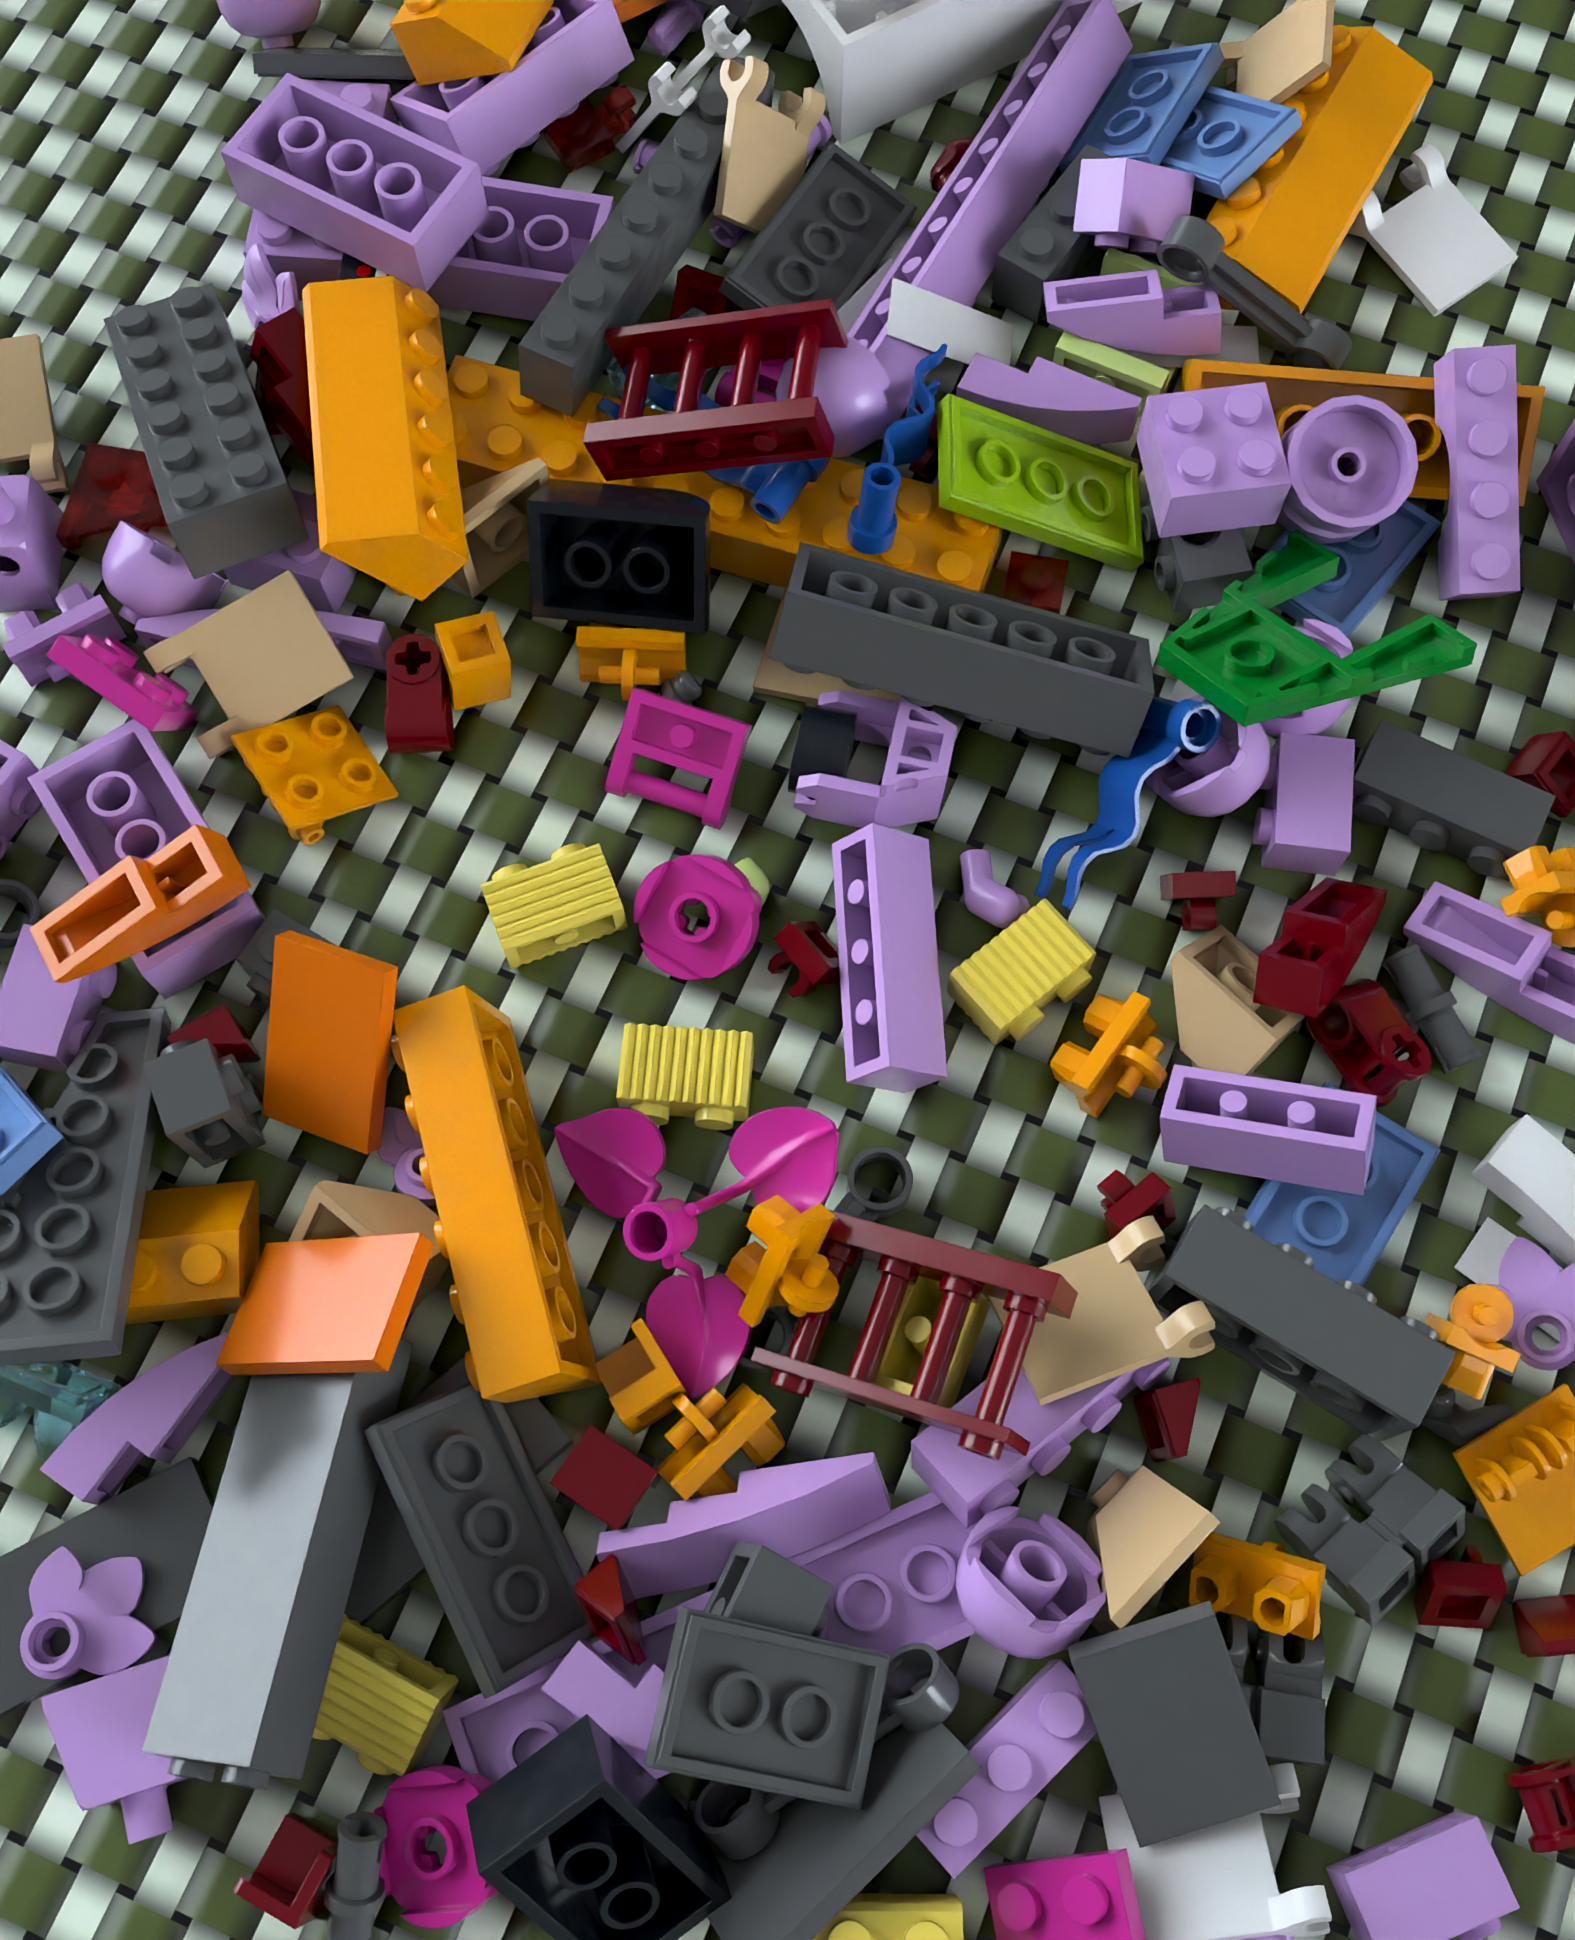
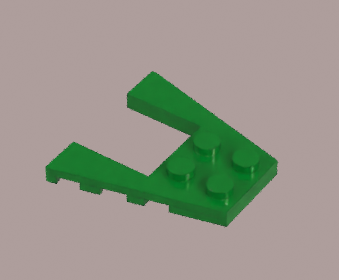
(1267, 669)

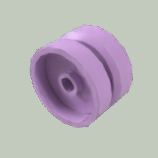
(1347, 468)

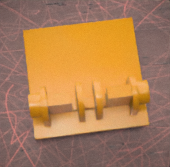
(313, 770)
(1527, 1479)

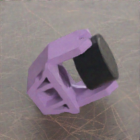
(914, 769)

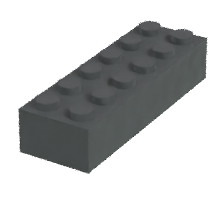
(203, 431)
(964, 651)

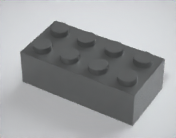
(1302, 1325)

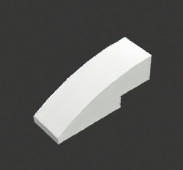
(1538, 1181)

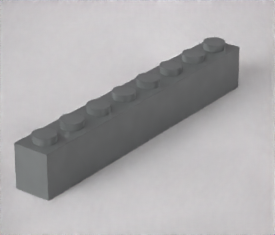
(629, 254)

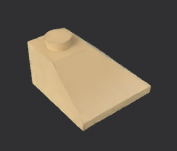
(497, 524)
(1216, 1007)
(359, 1211)
(1141, 1540)

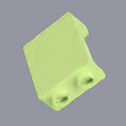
(1110, 364)

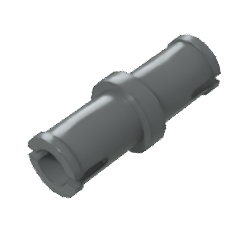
(1431, 1008)
(356, 1886)

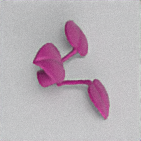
(615, 1165)

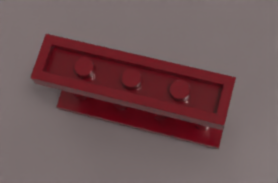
(722, 436)
(962, 1278)

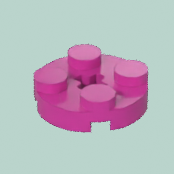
(663, 925)
(414, 1809)

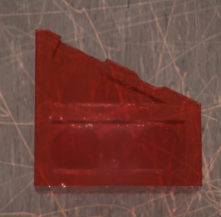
(110, 488)

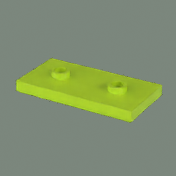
(1038, 483)

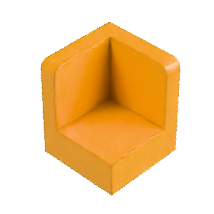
(474, 660)
(639, 1380)

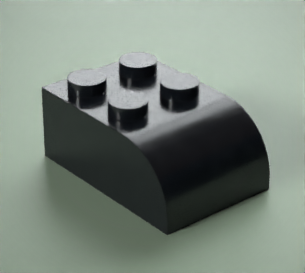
(620, 555)
(594, 1844)

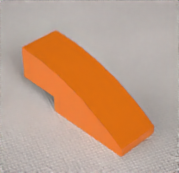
(140, 904)

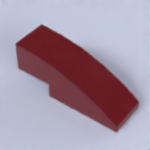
(282, 358)
(1317, 946)

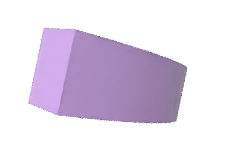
(1136, 313)
(1053, 399)
(1498, 957)
(143, 1418)
(596, 1687)

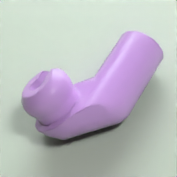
(987, 897)

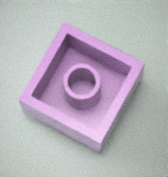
(1212, 459)

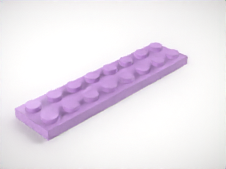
(888, 1591)

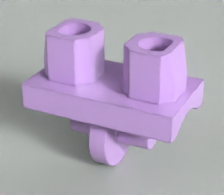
(32, 640)

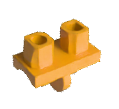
(629, 655)
(1544, 889)
(1120, 1058)
(790, 1267)
(1478, 1320)
(712, 1434)
(1258, 1584)

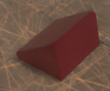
(1548, 764)
(222, 1031)
(1168, 1418)
(612, 1609)
(1546, 1625)

